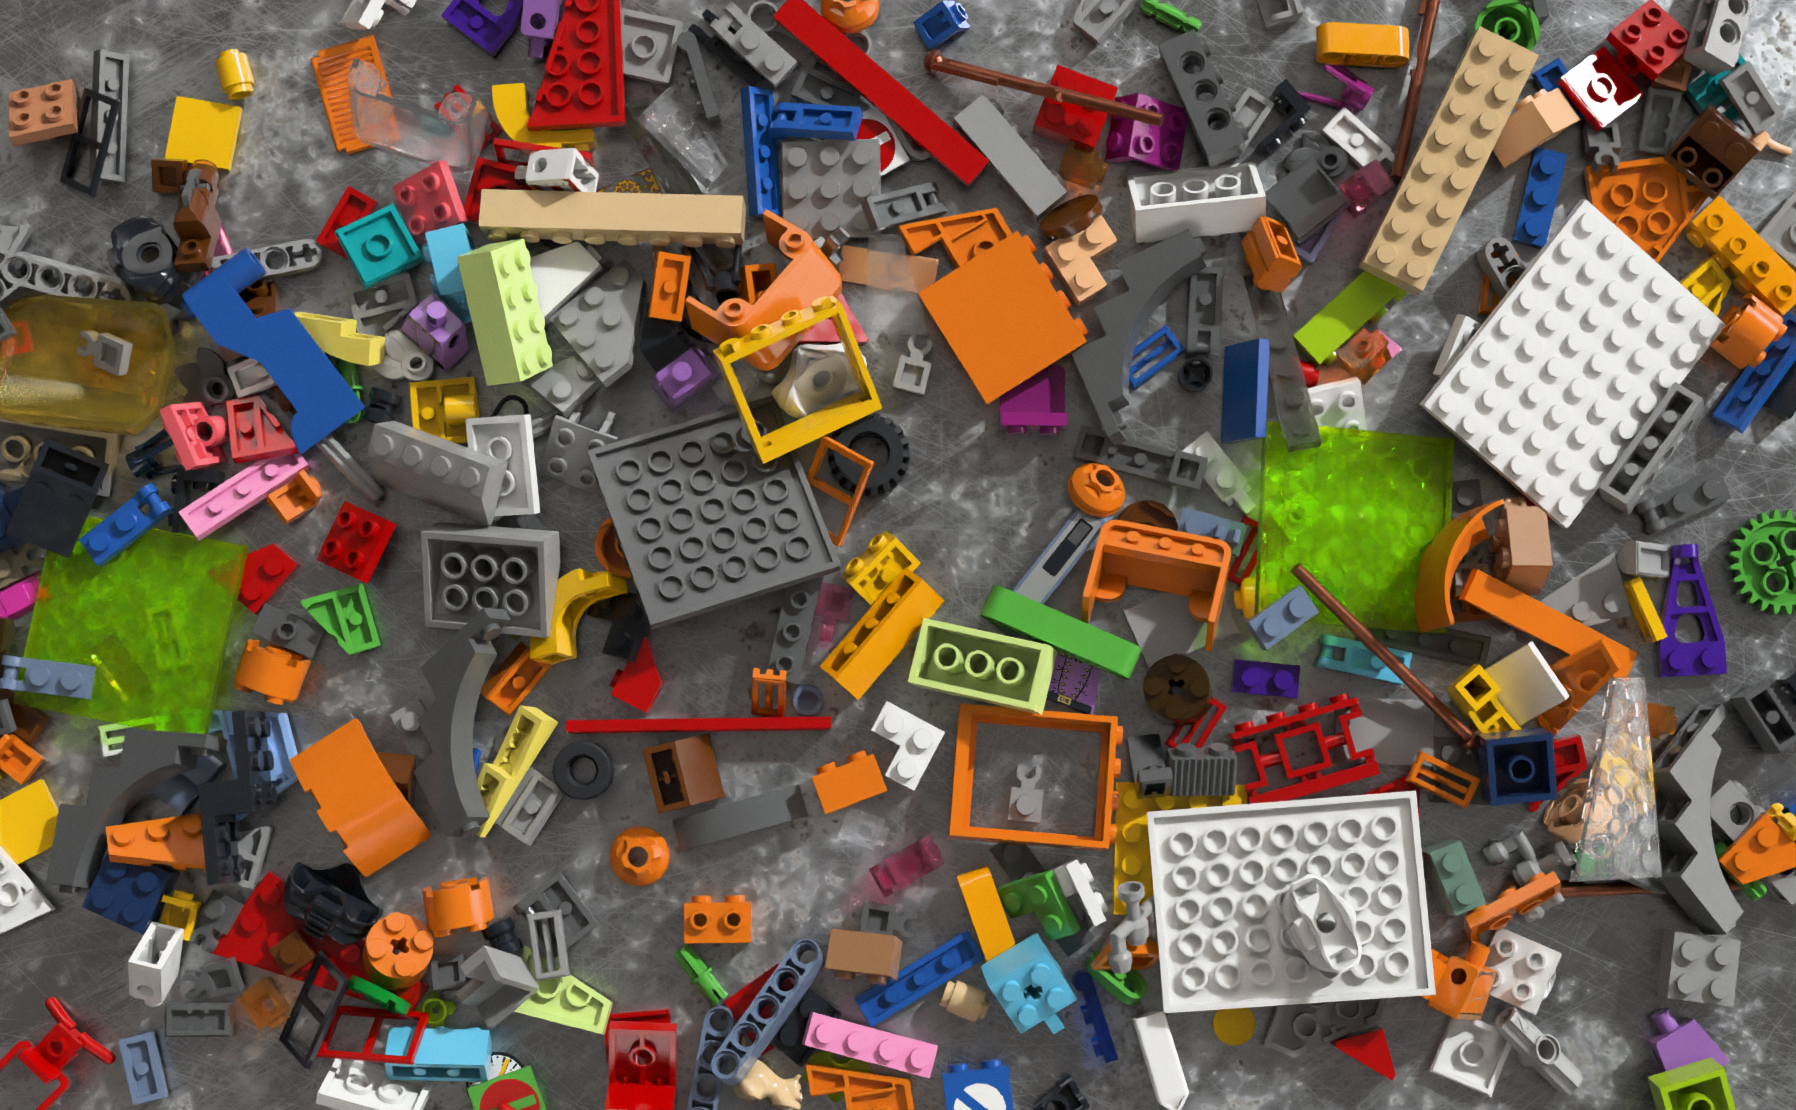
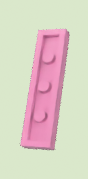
(241, 493)
(869, 1044)

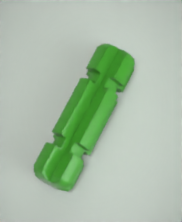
(1170, 16)

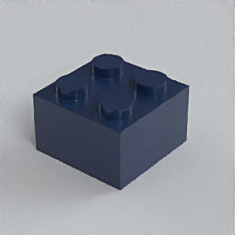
(1517, 766)
(130, 893)

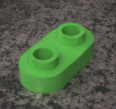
(1126, 987)

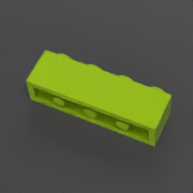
(1344, 317)

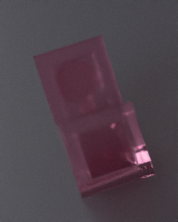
(1366, 187)
(907, 865)

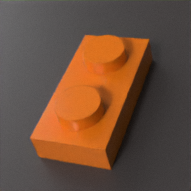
(669, 286)

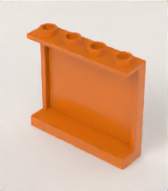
(1003, 316)

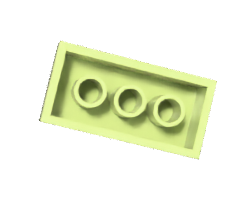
(505, 312)
(982, 666)

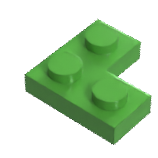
(1043, 896)

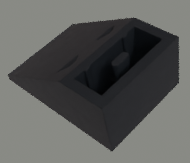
(57, 498)

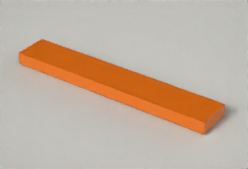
(1537, 618)

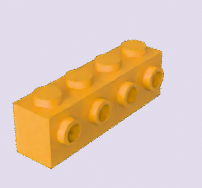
(1743, 255)
(882, 633)

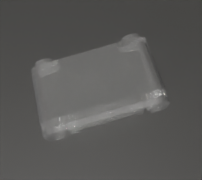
(412, 131)

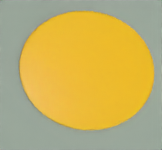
(1234, 1025)

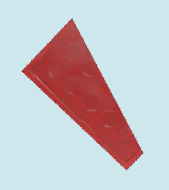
(583, 70)
(266, 923)

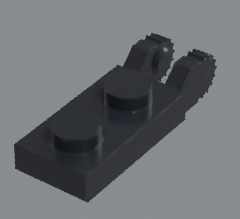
(725, 54)

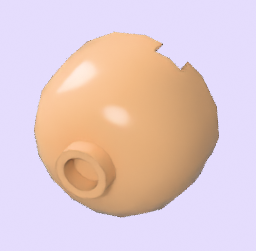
(1565, 814)

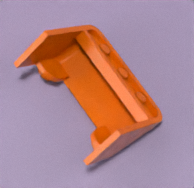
(797, 286)
(1161, 562)

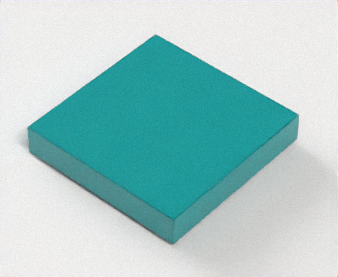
(379, 246)

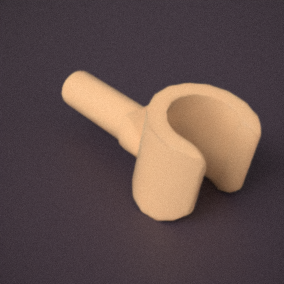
(1763, 139)

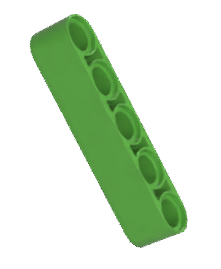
(1060, 632)

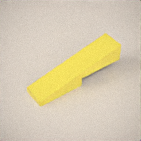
(517, 753)

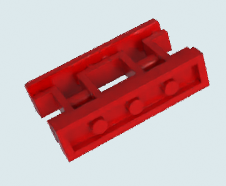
(1310, 775)

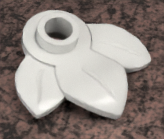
(401, 356)

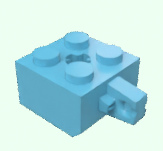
(442, 253)
(1029, 984)

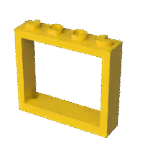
(819, 422)

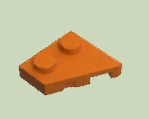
(1759, 852)

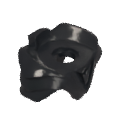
(130, 241)
(330, 902)

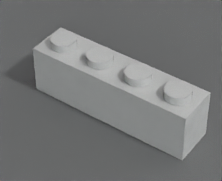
(1010, 158)

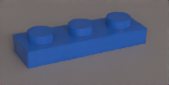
(1539, 198)

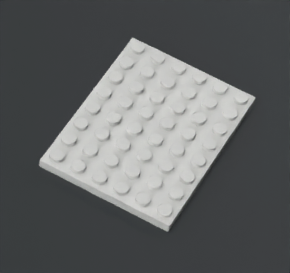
(1572, 363)
(1224, 887)

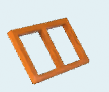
(851, 502)

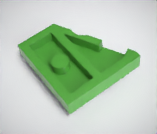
(345, 618)

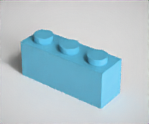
(442, 1054)

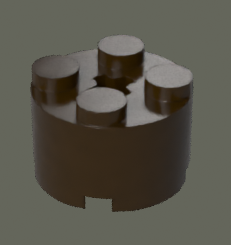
(1179, 672)

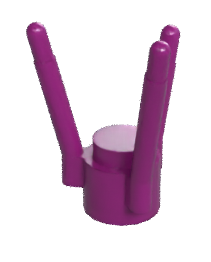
(1355, 92)

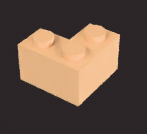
(1534, 123)
(1074, 257)

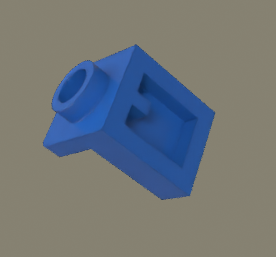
(941, 23)

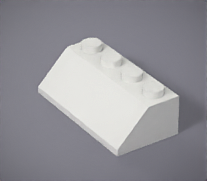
(1196, 199)

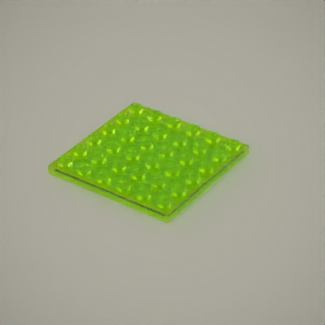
(1353, 519)
(148, 624)

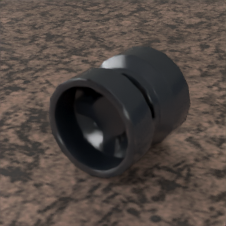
(1198, 370)
(384, 400)
(509, 943)

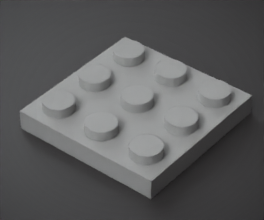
(828, 183)

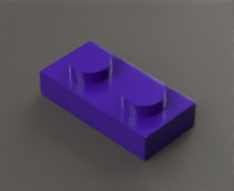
(1265, 678)

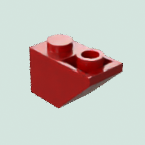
(640, 680)

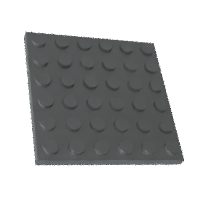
(708, 517)

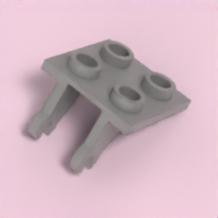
(567, 449)

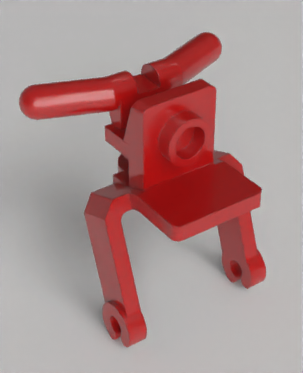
(56, 1051)

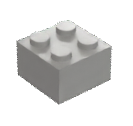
(1698, 968)

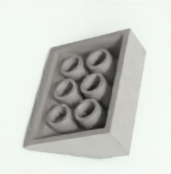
(490, 568)

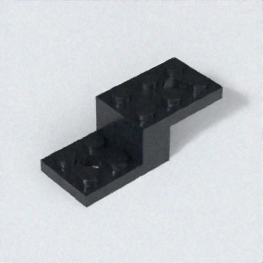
(244, 795)

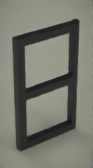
(78, 137)
(324, 1020)

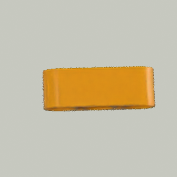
(1362, 44)
(986, 912)

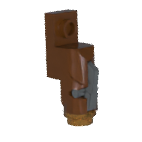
(197, 218)

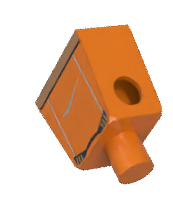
(1465, 985)

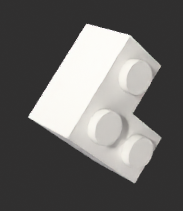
(916, 741)

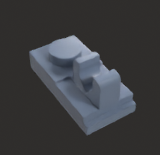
(1214, 527)

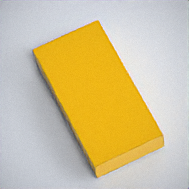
(1644, 610)

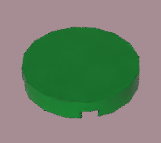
(379, 996)

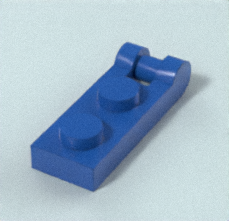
(815, 121)
(125, 525)

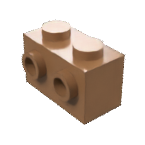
(863, 956)

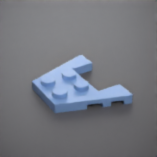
(279, 743)

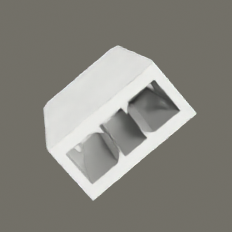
(148, 976)

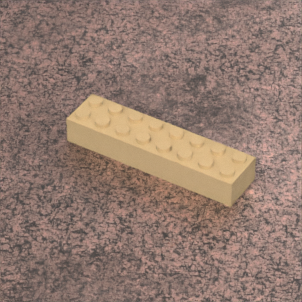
(1448, 161)

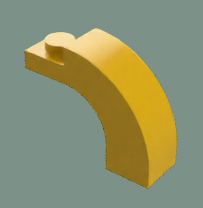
(513, 113)
(573, 596)
(1476, 701)

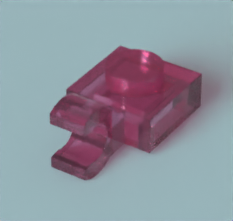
(833, 605)

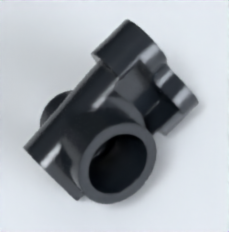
(1064, 1096)

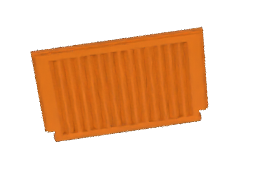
(331, 75)

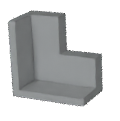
(497, 984)

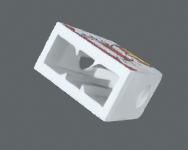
(557, 171)

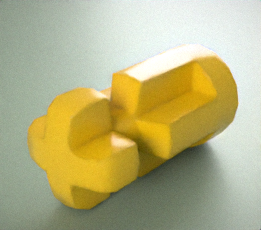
(1786, 821)

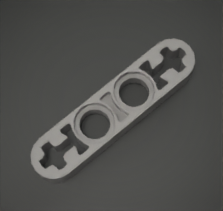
(262, 254)

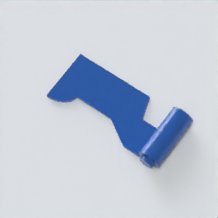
(276, 342)

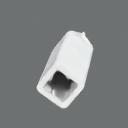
(1161, 1059)

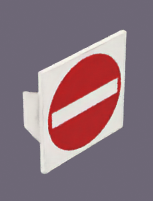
(876, 126)

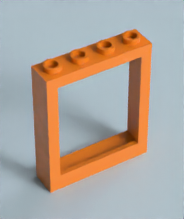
(1109, 769)

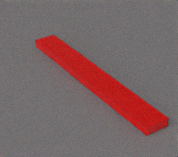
(881, 90)
(698, 725)

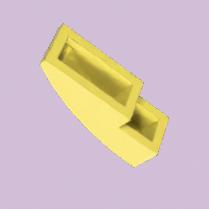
(339, 339)

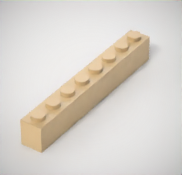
(612, 217)

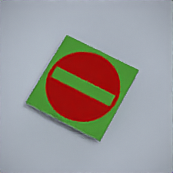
(514, 1088)

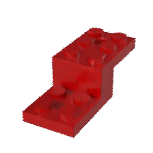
(639, 1081)

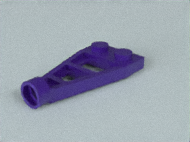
(481, 25)
(1689, 658)

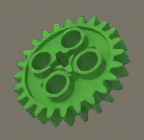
(1754, 573)

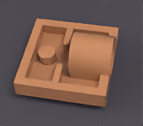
(43, 112)

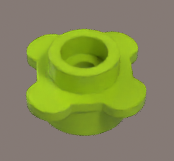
(445, 1009)

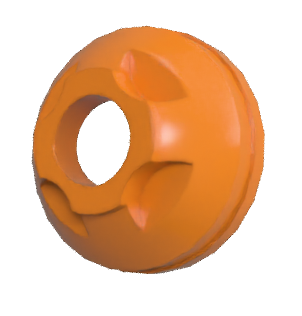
(850, 16)
(1091, 495)
(657, 859)

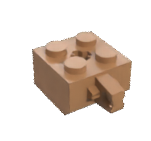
(1521, 546)

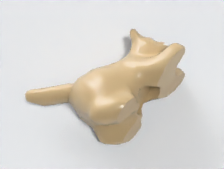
(765, 1084)

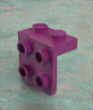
(1147, 142)
(1036, 404)

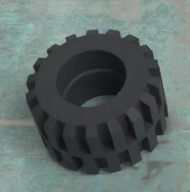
(898, 455)

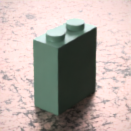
(1451, 877)

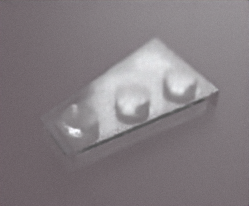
(679, 132)
(890, 289)

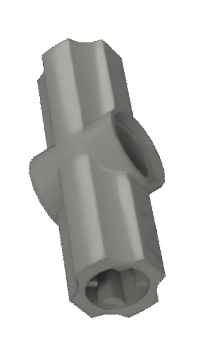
(1538, 1050)

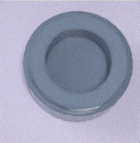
(807, 700)

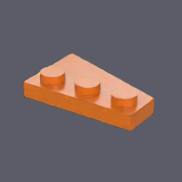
(1581, 677)
(159, 841)
(1500, 912)

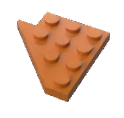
(1645, 201)

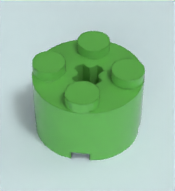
(1511, 20)

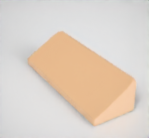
(854, 267)

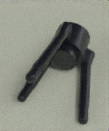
(723, 283)

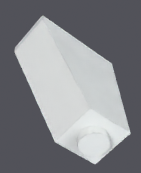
(563, 275)

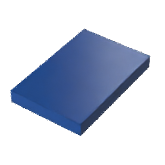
(1245, 391)

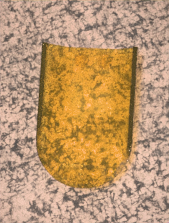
(56, 387)

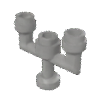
(1500, 851)
(1134, 928)

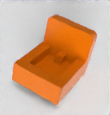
(295, 497)
(18, 758)

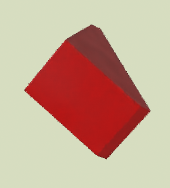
(1369, 1048)

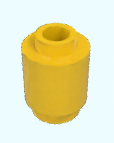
(234, 74)

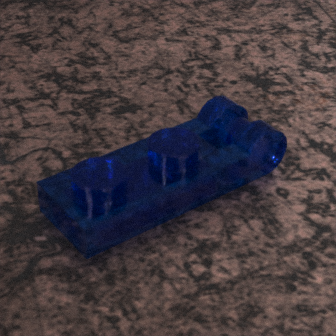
(1093, 1014)

